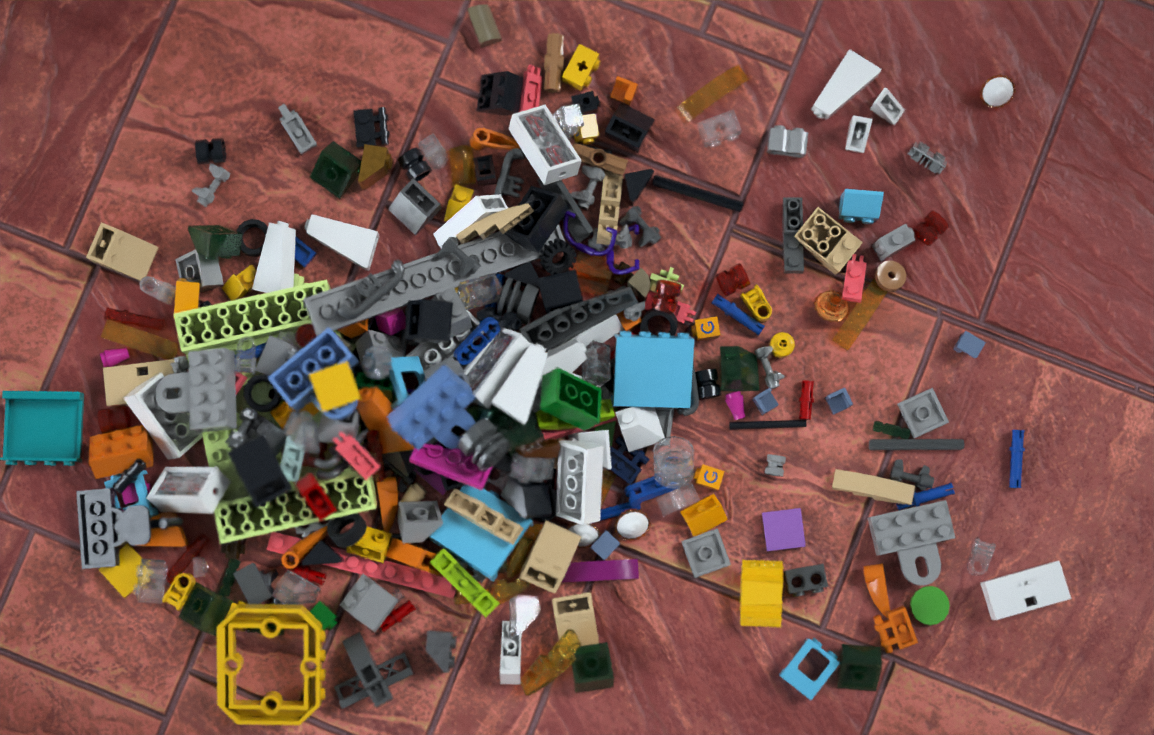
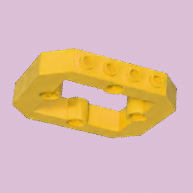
(259, 711)

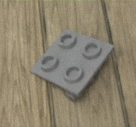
(922, 149)
(275, 355)

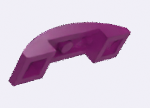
(602, 570)

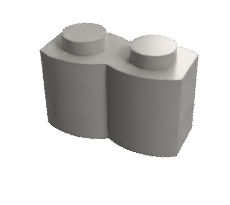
(787, 142)

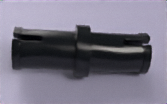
(129, 475)

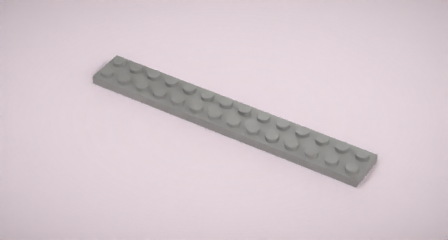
(421, 280)

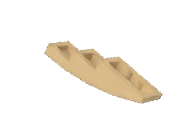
(609, 206)
(501, 220)
(873, 486)
(483, 516)

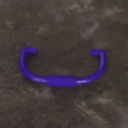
(583, 248)
(610, 257)

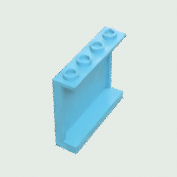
(653, 370)
(473, 544)

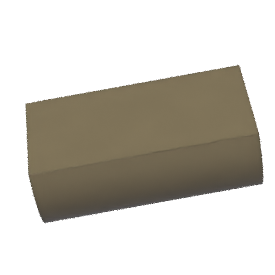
(484, 25)
(640, 284)

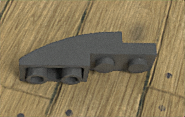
(791, 223)
(367, 670)

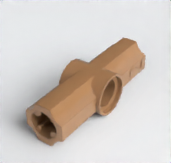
(553, 62)
(610, 163)

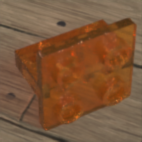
(592, 273)

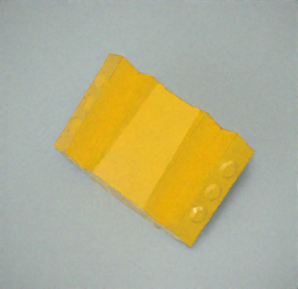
(761, 593)

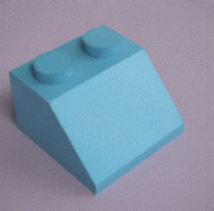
(860, 206)

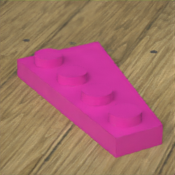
(450, 463)

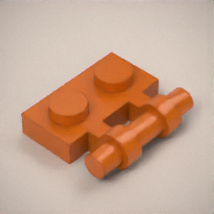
(901, 628)

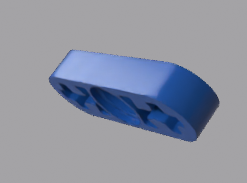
(463, 347)

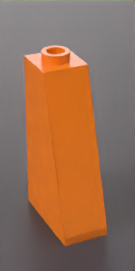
(374, 410)

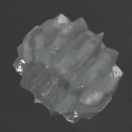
(377, 362)

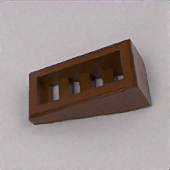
(540, 449)

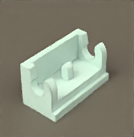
(291, 460)

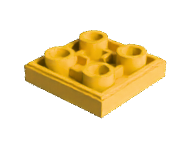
(334, 386)
(124, 576)

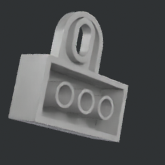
(206, 390)
(913, 534)

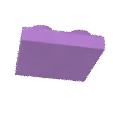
(783, 529)

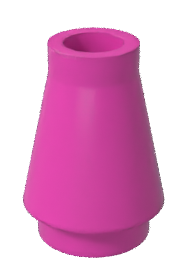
(114, 356)
(736, 404)

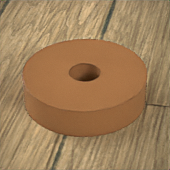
(883, 280)

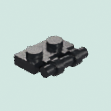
(365, 127)

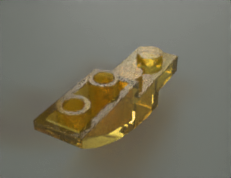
(501, 591)
(550, 666)

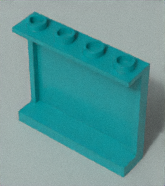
(43, 427)

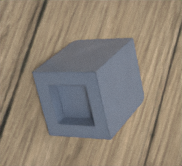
(969, 344)
(765, 401)
(839, 401)
(605, 545)

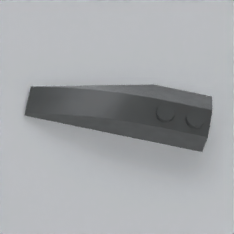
(574, 319)

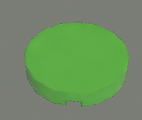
(929, 605)

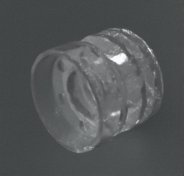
(673, 462)

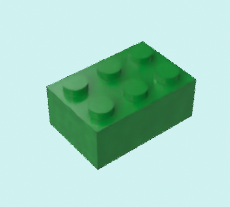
(570, 399)

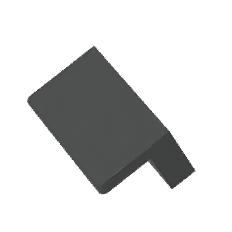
(252, 584)

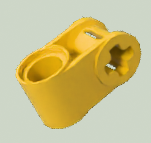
(756, 302)
(177, 594)

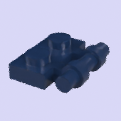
(623, 466)

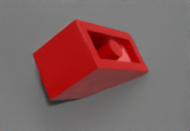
(315, 496)

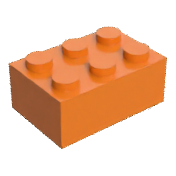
(118, 450)

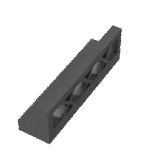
(578, 226)
(389, 681)

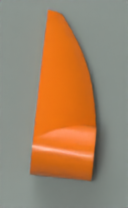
(492, 140)
(388, 501)
(303, 548)
(877, 586)

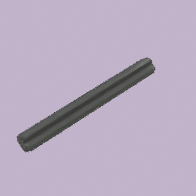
(916, 444)

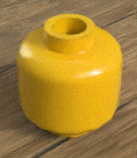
(780, 351)

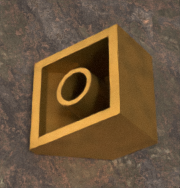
(374, 165)

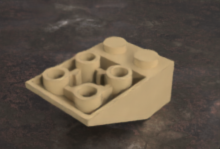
(827, 240)
(122, 252)
(550, 557)
(577, 614)

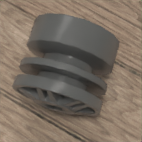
(518, 301)
(484, 444)

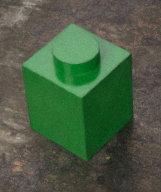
(324, 615)

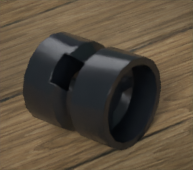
(210, 151)
(414, 164)
(707, 384)

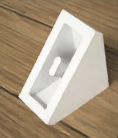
(887, 107)
(858, 133)

